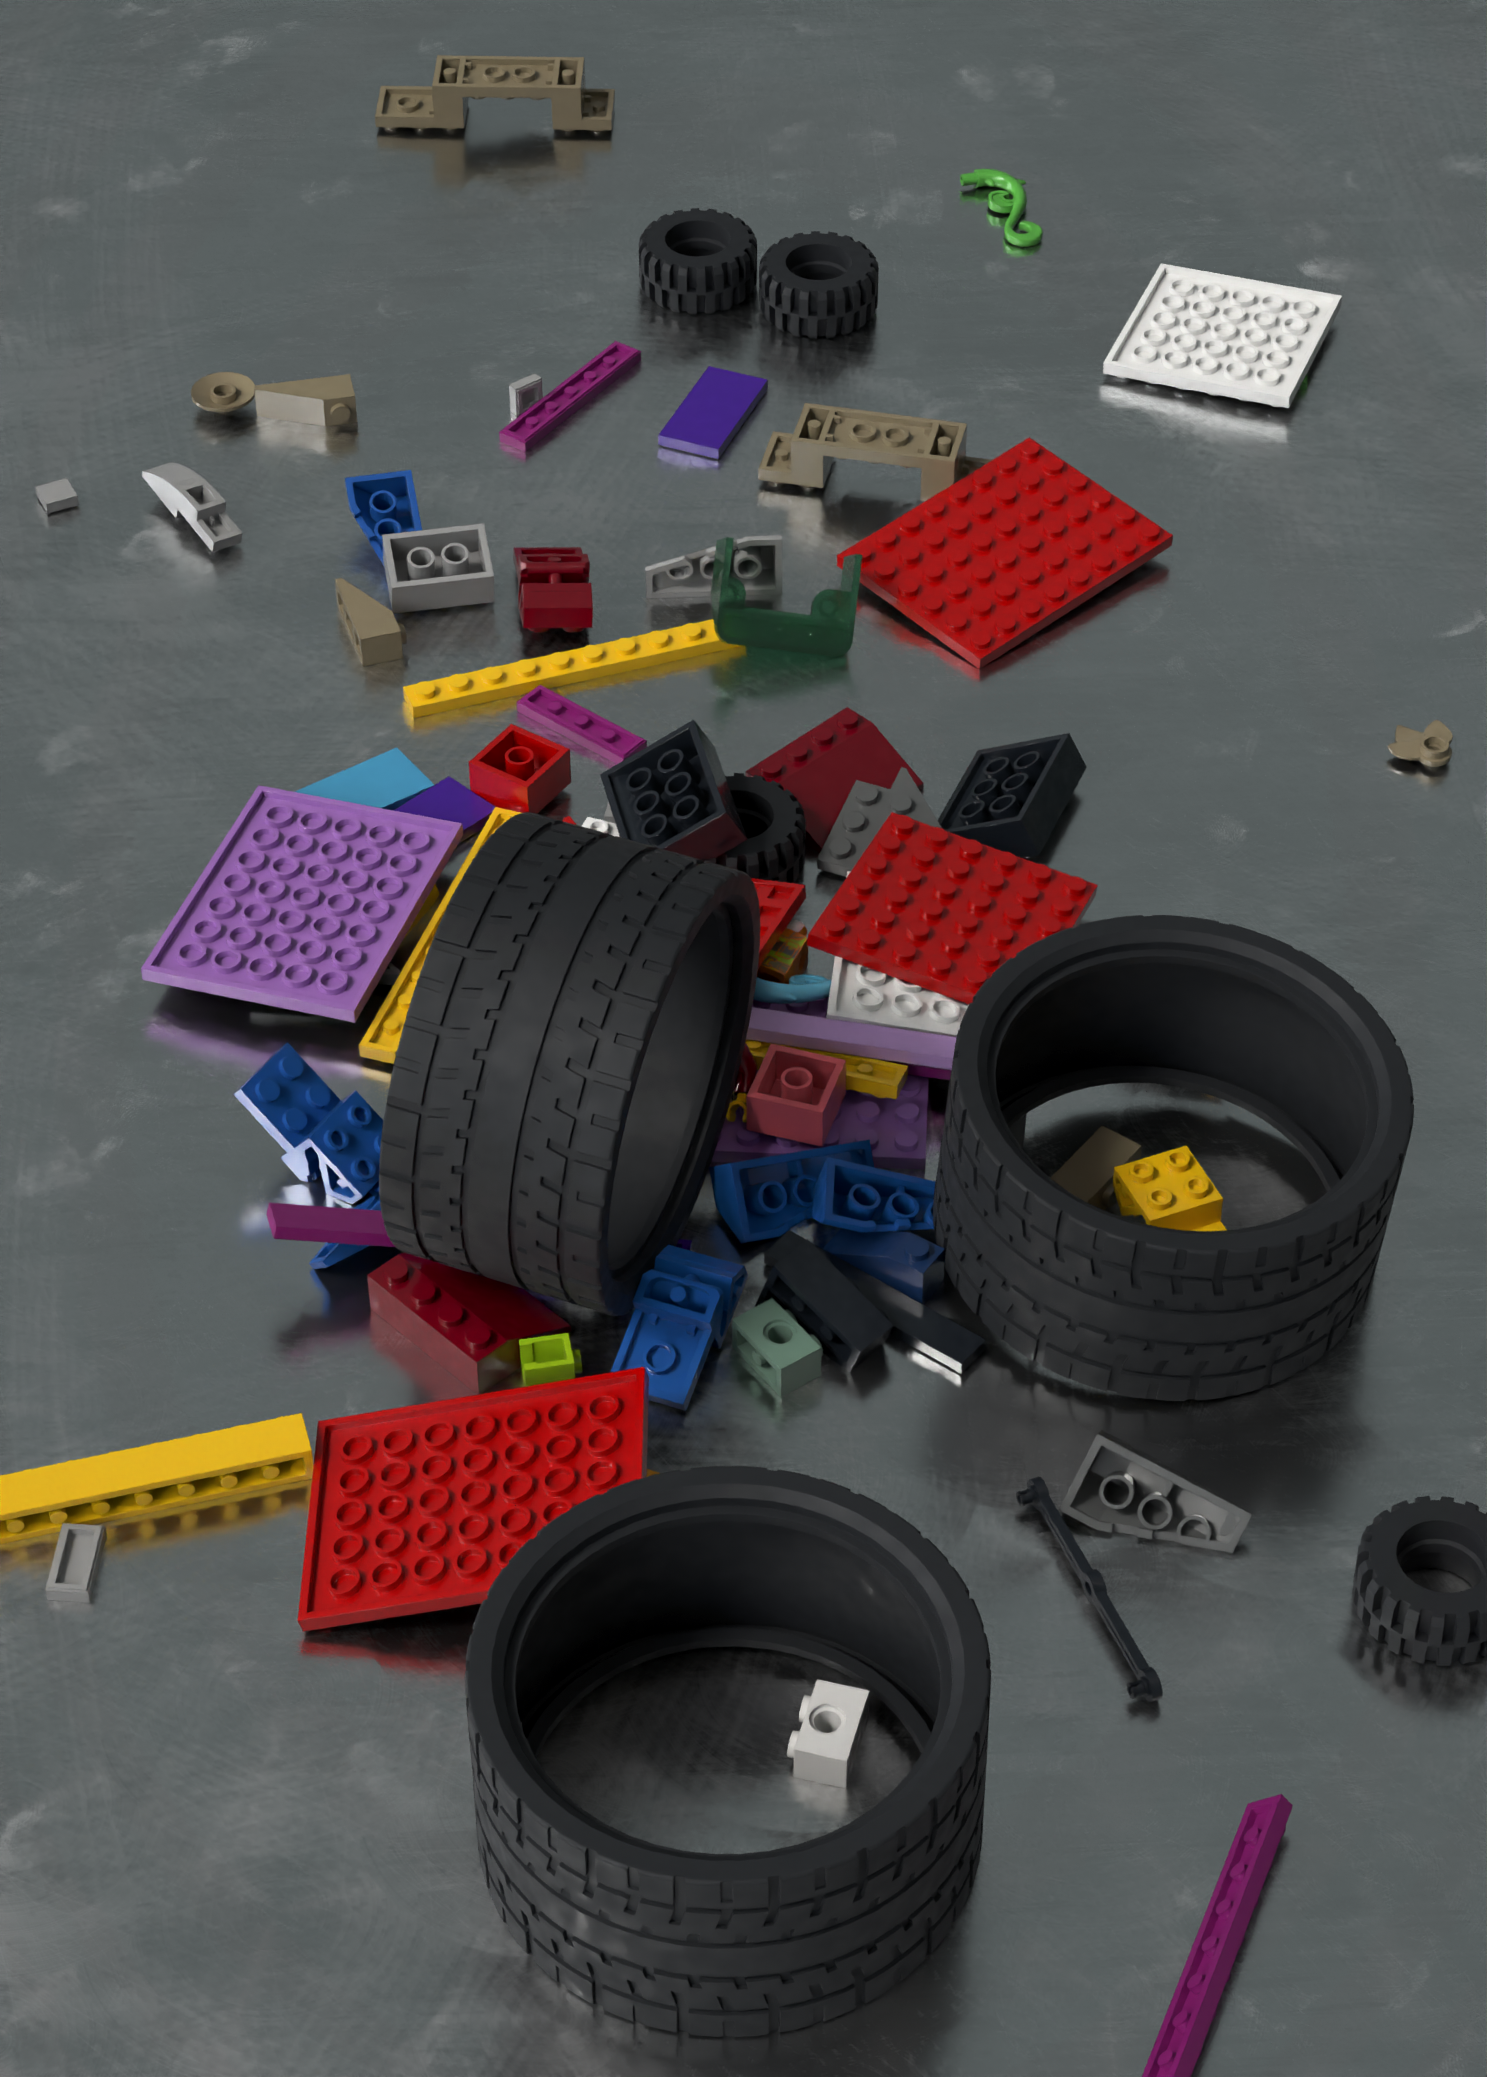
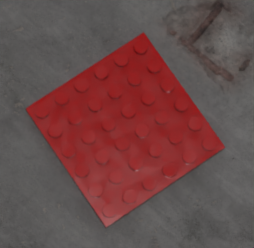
(944, 908)

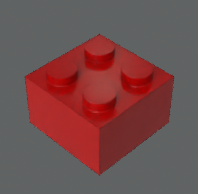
(520, 771)

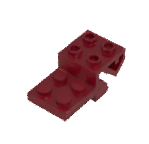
(553, 588)

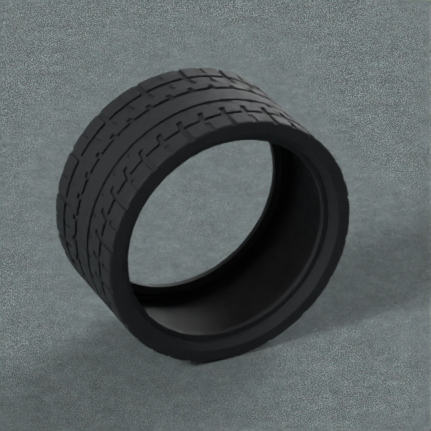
(1197, 1012)
(568, 1060)
(723, 1564)

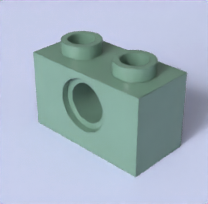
(777, 1347)

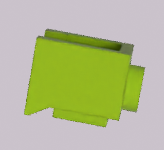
(548, 1359)

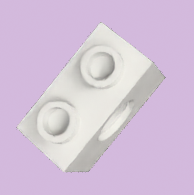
(830, 1733)

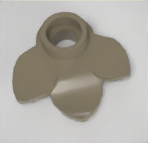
(1427, 747)

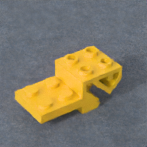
(1169, 1192)

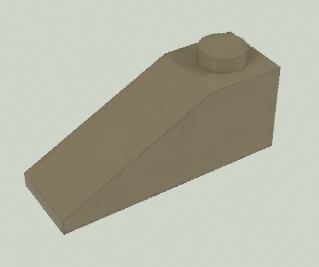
(309, 401)
(370, 625)

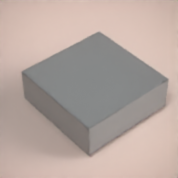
(525, 393)
(57, 495)

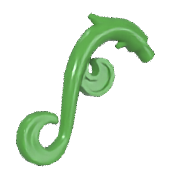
(1000, 202)

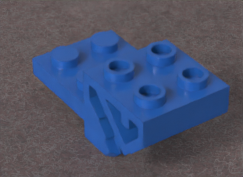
(316, 1126)
(676, 1320)

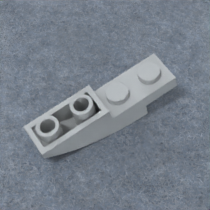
(197, 501)

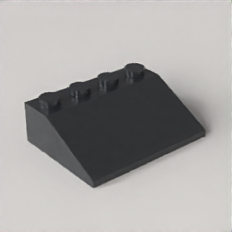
(1015, 794)
(675, 796)

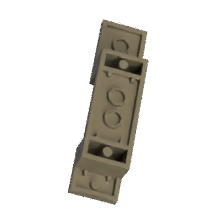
(497, 77)
(872, 437)

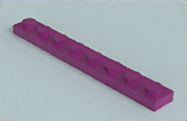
(1219, 1939)

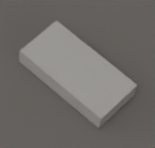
(76, 1562)

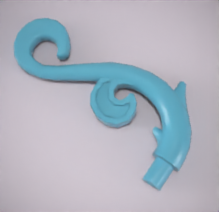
(799, 990)

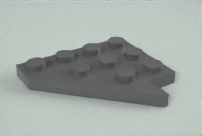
(864, 816)

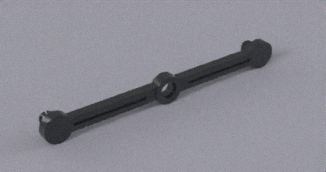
(1095, 1590)

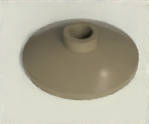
(223, 392)

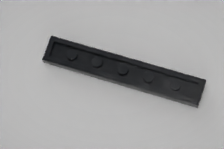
(911, 1320)

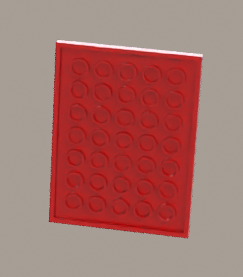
(1005, 552)
(440, 1495)

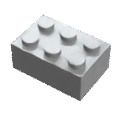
(438, 568)

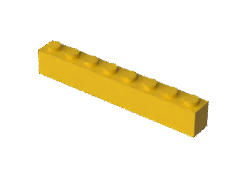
(154, 1477)

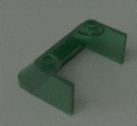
(823, 633)

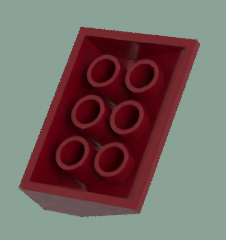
(825, 766)
(460, 1317)

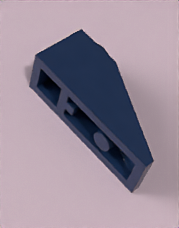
(895, 1258)

